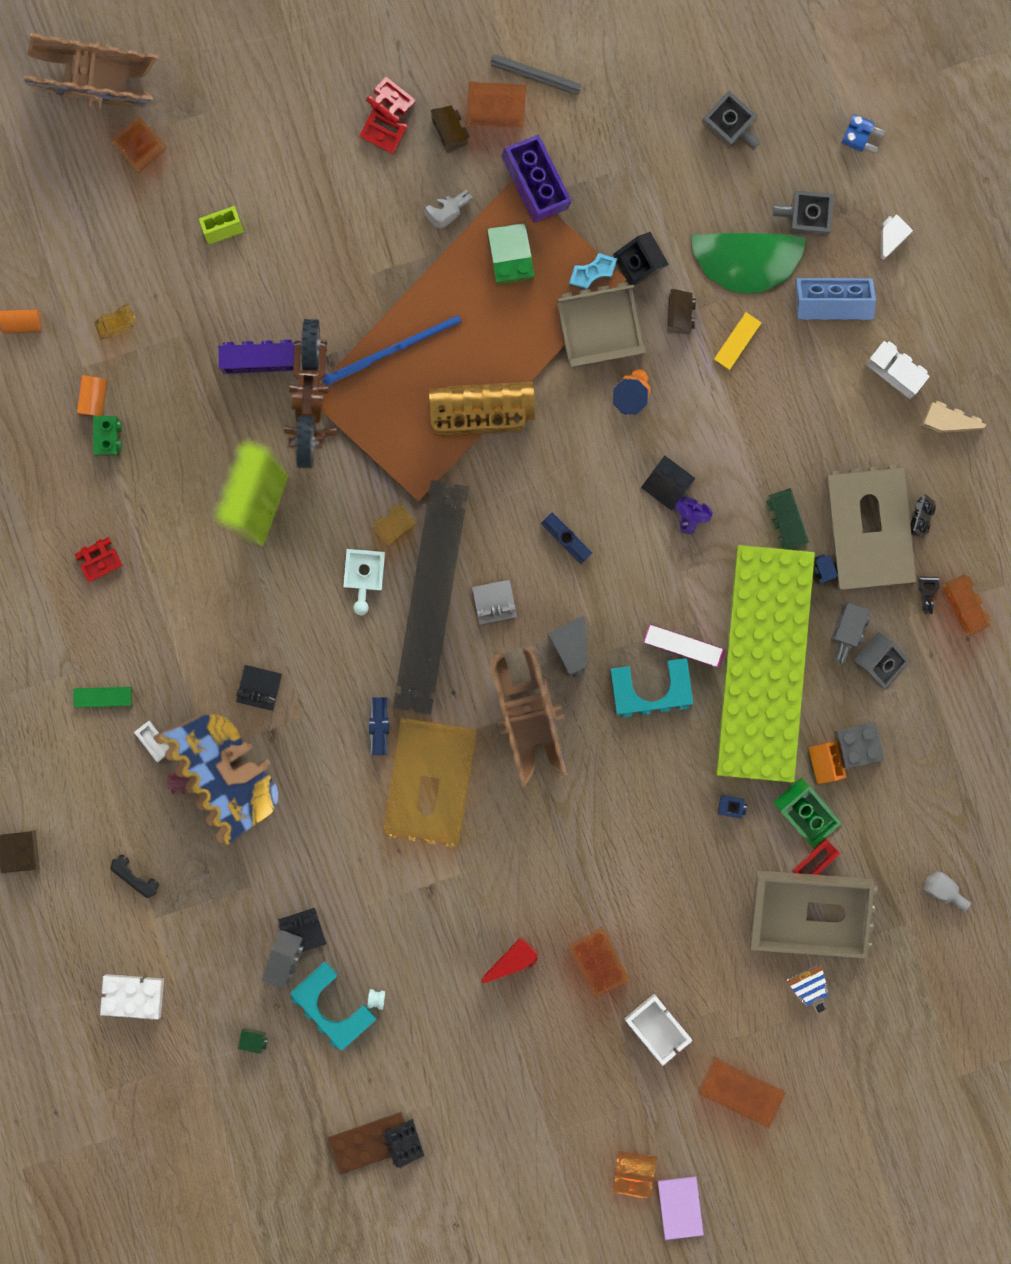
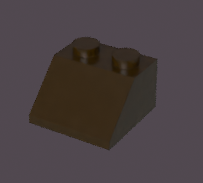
(449, 128)
(680, 312)
(19, 852)

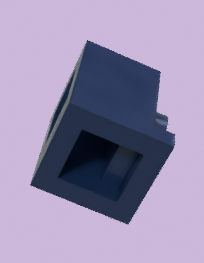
(824, 568)
(725, 801)

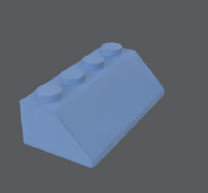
(835, 298)

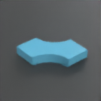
(585, 275)

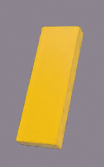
(737, 341)

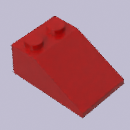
(513, 960)

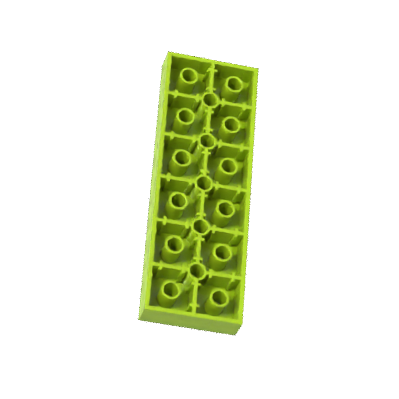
(252, 494)
(765, 663)

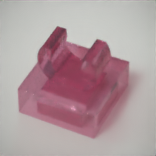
(175, 782)

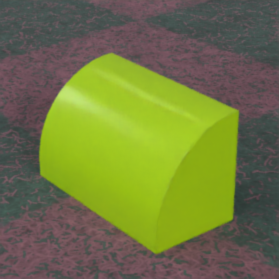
(221, 225)

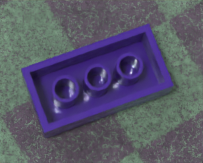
(536, 178)
(256, 357)

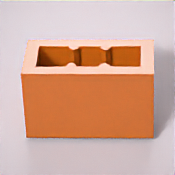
(20, 321)
(92, 396)
(827, 762)

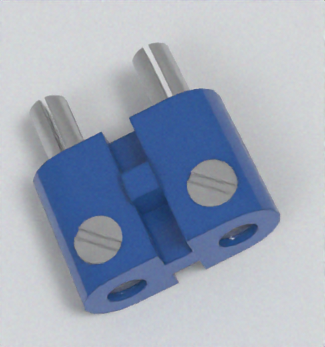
(858, 134)

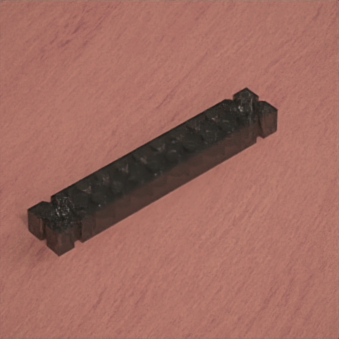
(431, 597)

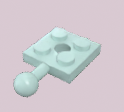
(371, 581)

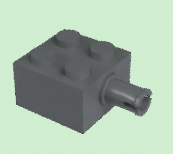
(731, 121)
(809, 213)
(849, 629)

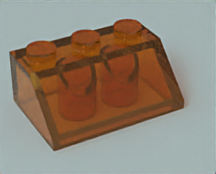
(966, 605)

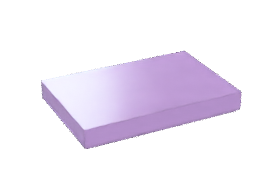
(680, 1207)

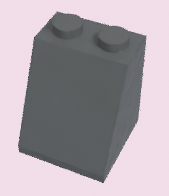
(571, 646)

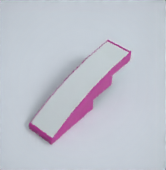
(684, 646)

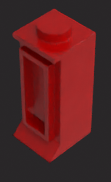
(829, 848)

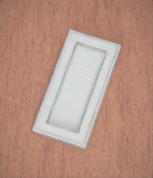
(145, 735)

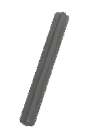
(535, 74)

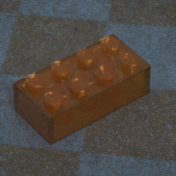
(741, 1092)

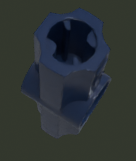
(557, 529)
(379, 726)

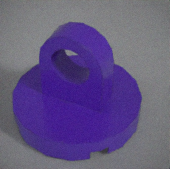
(692, 514)

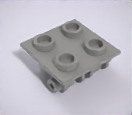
(494, 602)

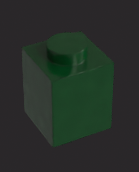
(252, 1041)

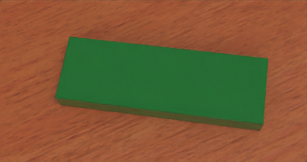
(102, 697)

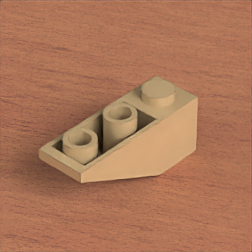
(946, 420)

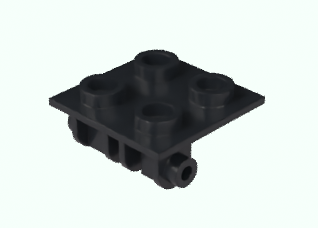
(926, 508)
(258, 687)
(305, 925)
(404, 1143)

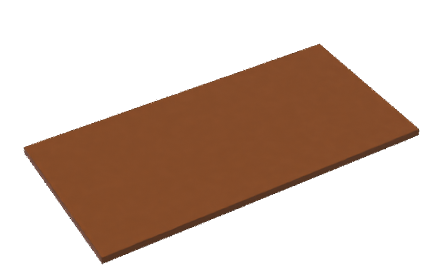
(502, 338)

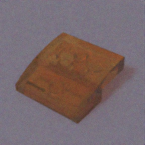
(634, 1174)

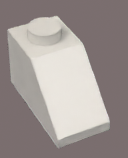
(893, 234)

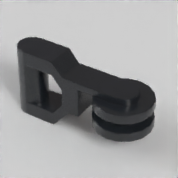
(928, 606)

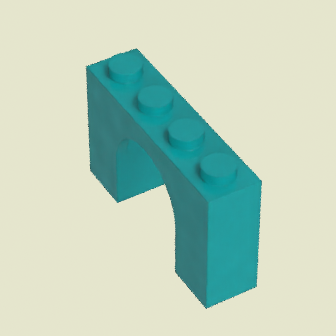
(678, 694)
(340, 1032)

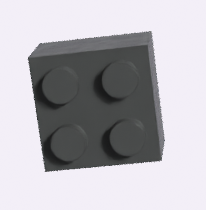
(859, 745)
(283, 959)

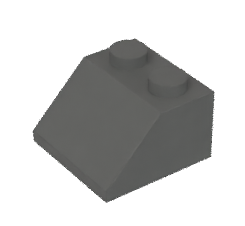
(881, 660)

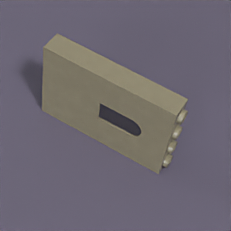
(872, 557)
(782, 907)

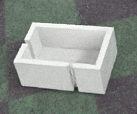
(897, 369)
(130, 997)
(658, 1029)

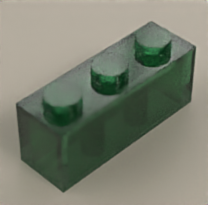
(787, 519)

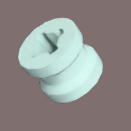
(376, 999)

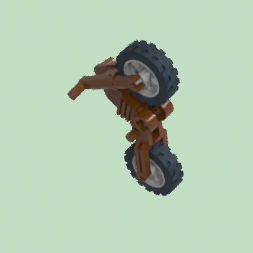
(308, 395)

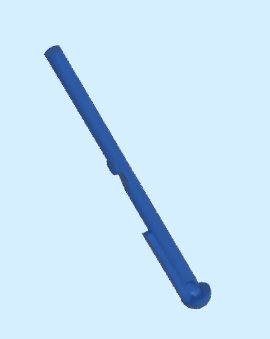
(363, 363)

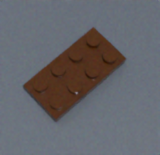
(363, 1144)

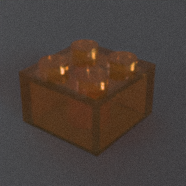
(138, 144)

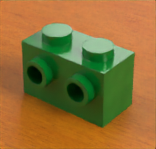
(106, 435)

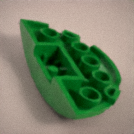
(747, 260)

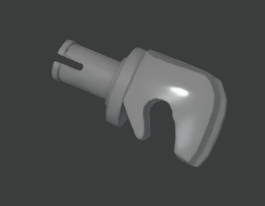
(443, 217)
(945, 889)

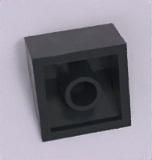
(640, 258)
(667, 482)

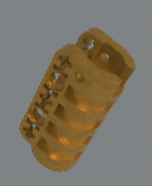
(481, 403)

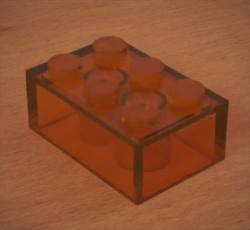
(496, 104)
(598, 962)

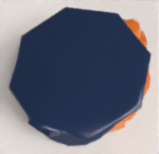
(632, 393)

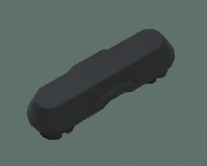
(119, 867)

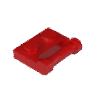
(381, 136)

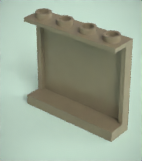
(600, 325)

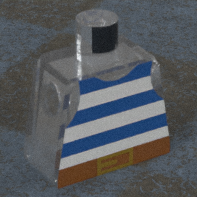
(810, 987)

